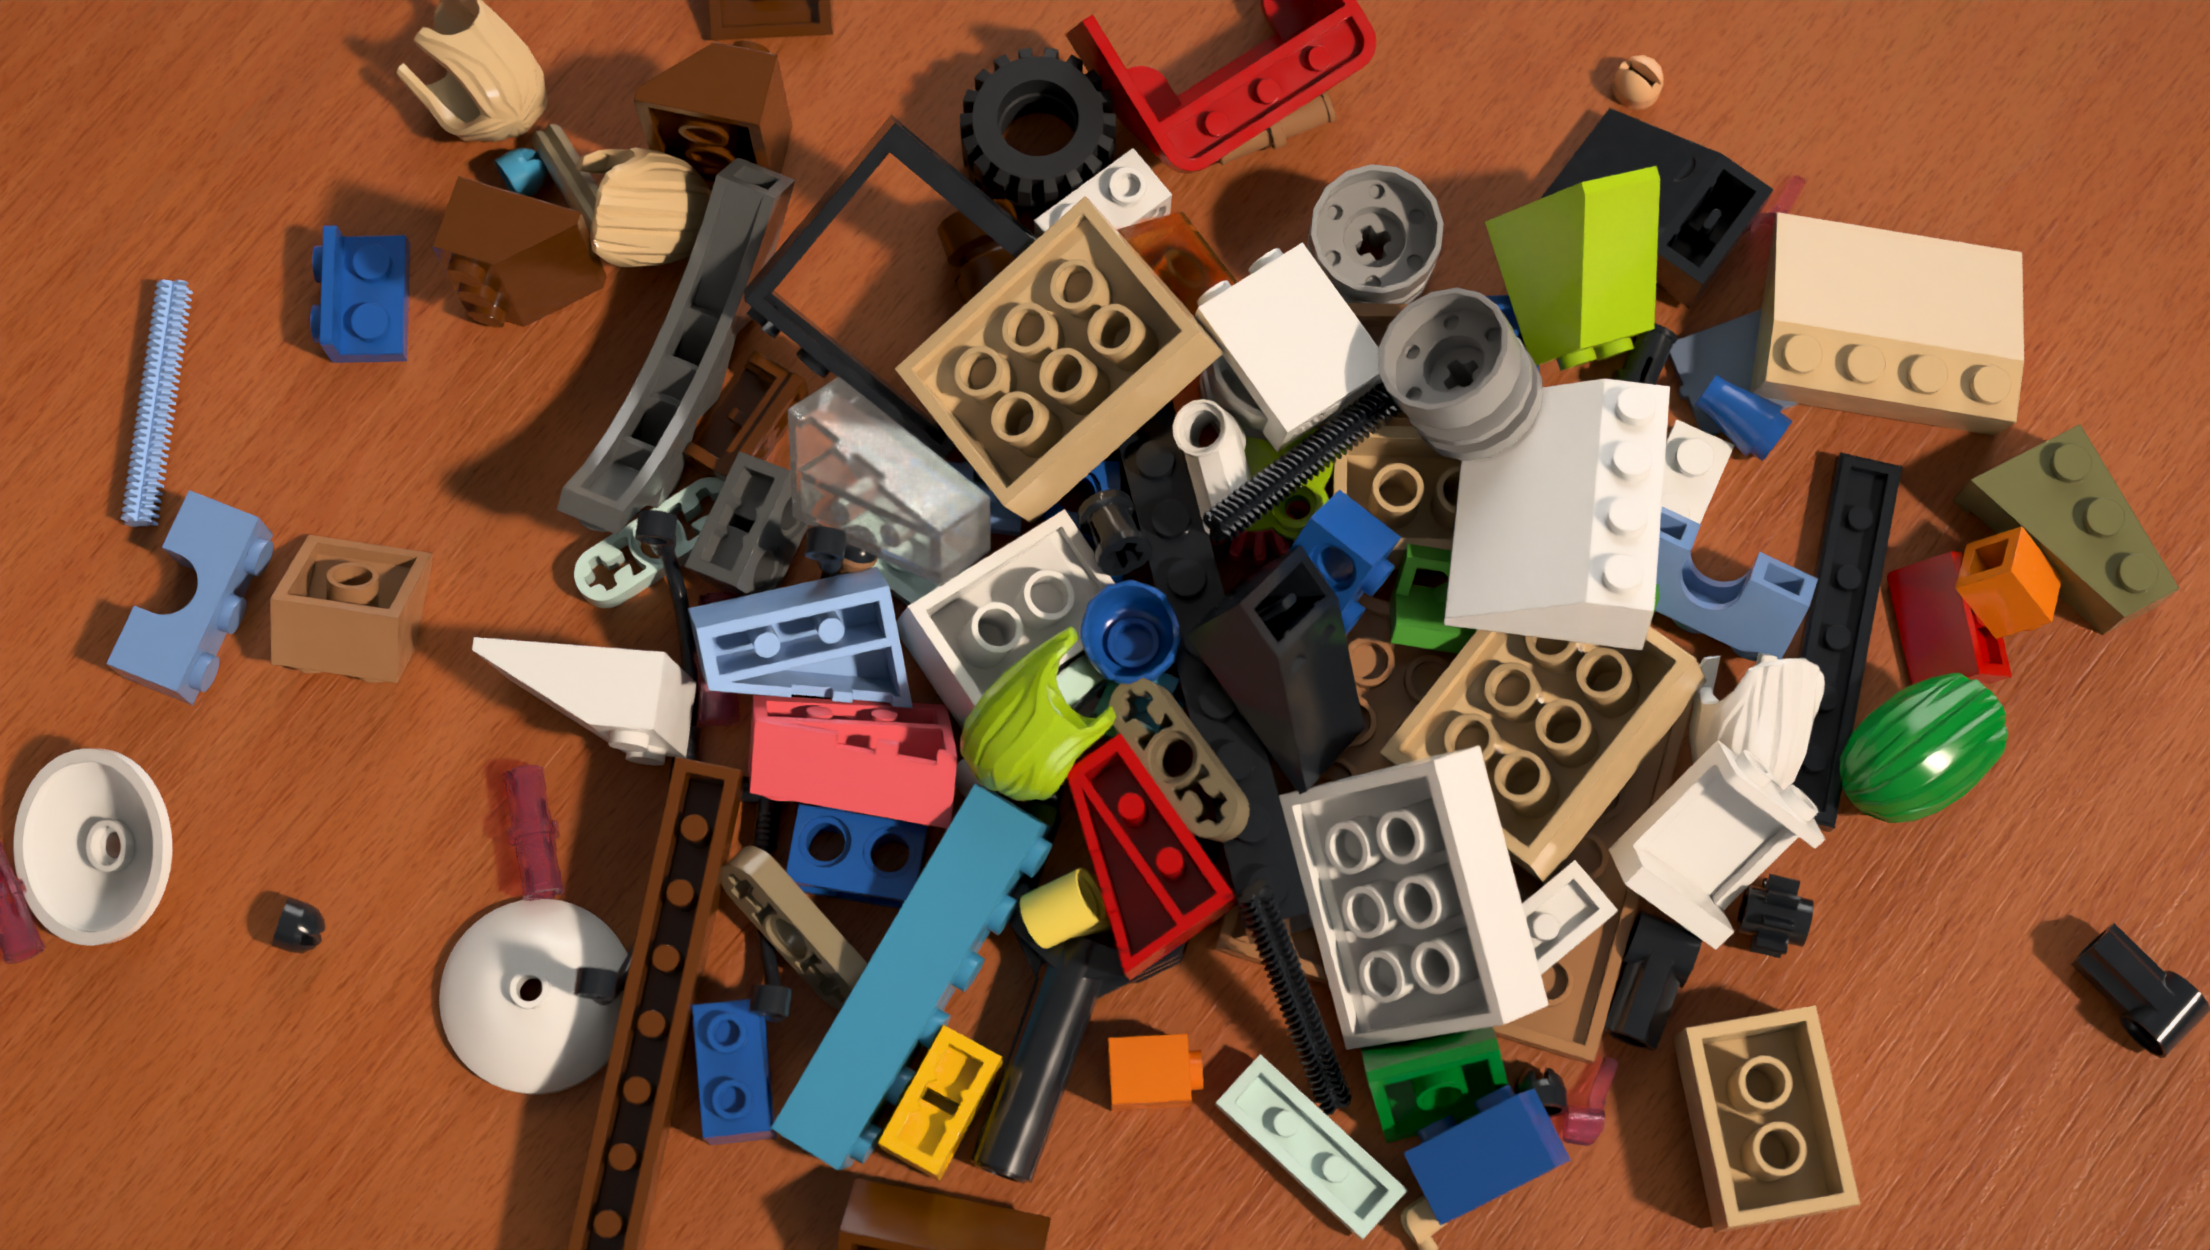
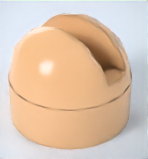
(1631, 88)

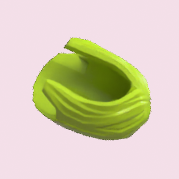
(1024, 731)

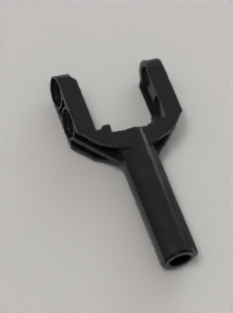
(1051, 1027)

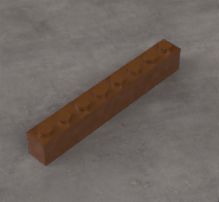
(657, 1008)

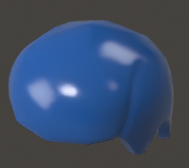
(1130, 632)

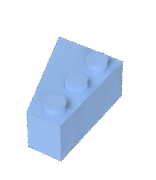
(807, 640)

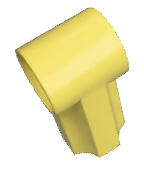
(1065, 909)

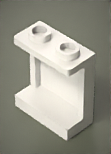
(1291, 342)
(1712, 839)

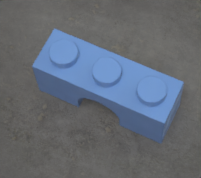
(1747, 614)
(180, 649)

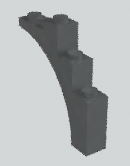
(684, 373)

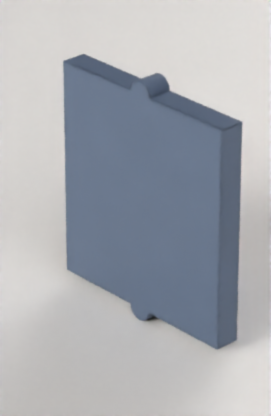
(1720, 351)

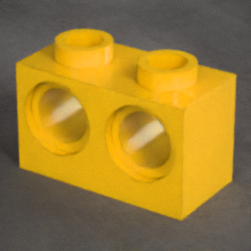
(941, 1103)

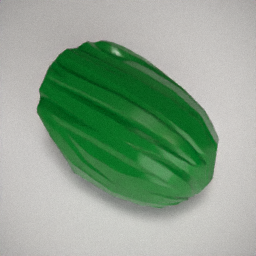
(1923, 748)

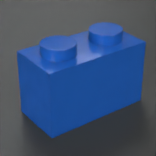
(1486, 1154)

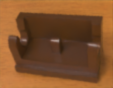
(748, 418)

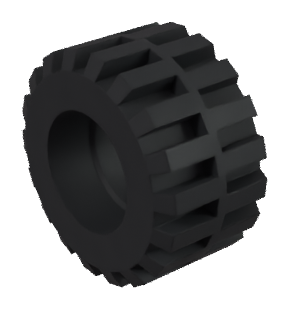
(1028, 88)

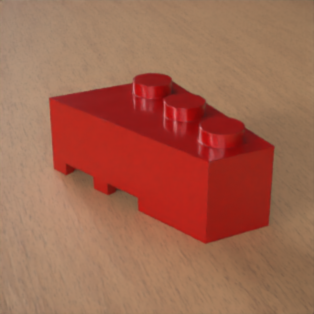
(1145, 858)

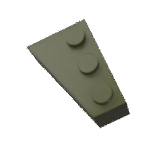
(2079, 524)

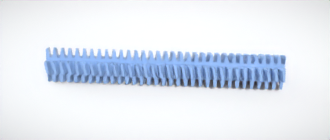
(155, 403)

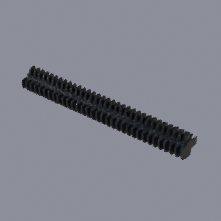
(1300, 464)
(1294, 996)

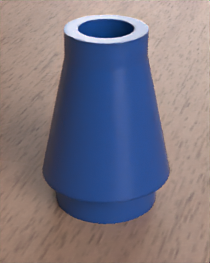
(1744, 417)

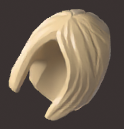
(490, 79)
(645, 206)

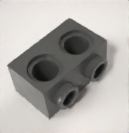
(749, 530)

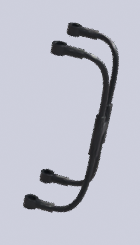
(658, 531)

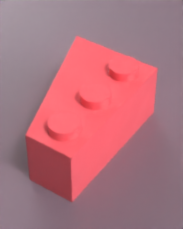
(855, 756)

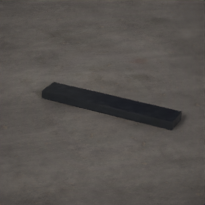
(1843, 615)

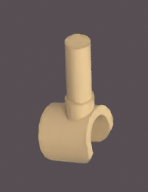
(1420, 1224)

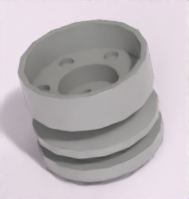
(1385, 211)
(1460, 374)

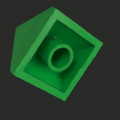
(1432, 1078)

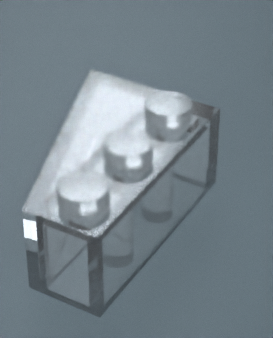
(882, 486)

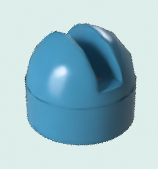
(522, 171)

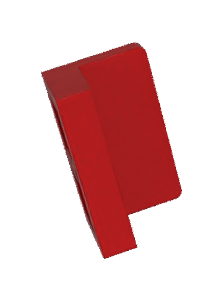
(1939, 627)

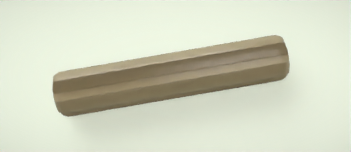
(561, 161)

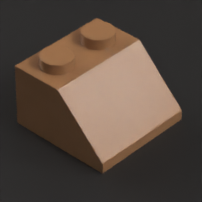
(349, 609)

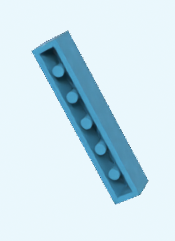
(912, 979)

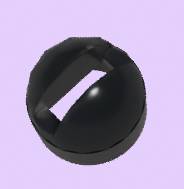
(298, 927)
(1549, 1090)

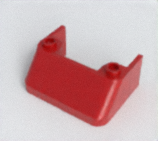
(1309, 53)

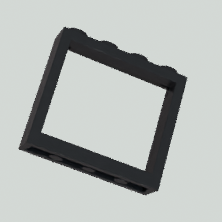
(819, 349)

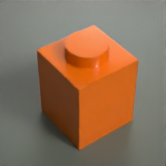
(2009, 583)
(1153, 1072)

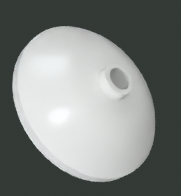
(93, 846)
(539, 1042)

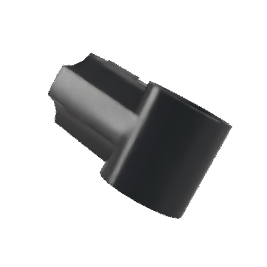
(1656, 964)
(2154, 1003)

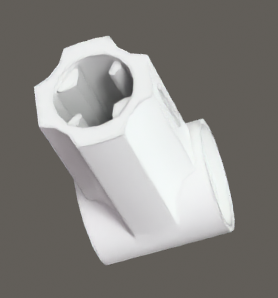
(1214, 468)

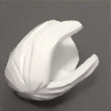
(1765, 713)

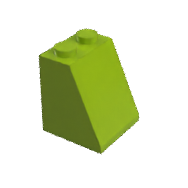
(1582, 267)

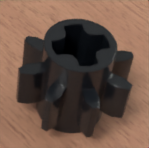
(1775, 915)

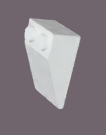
(1002, 611)
(621, 695)

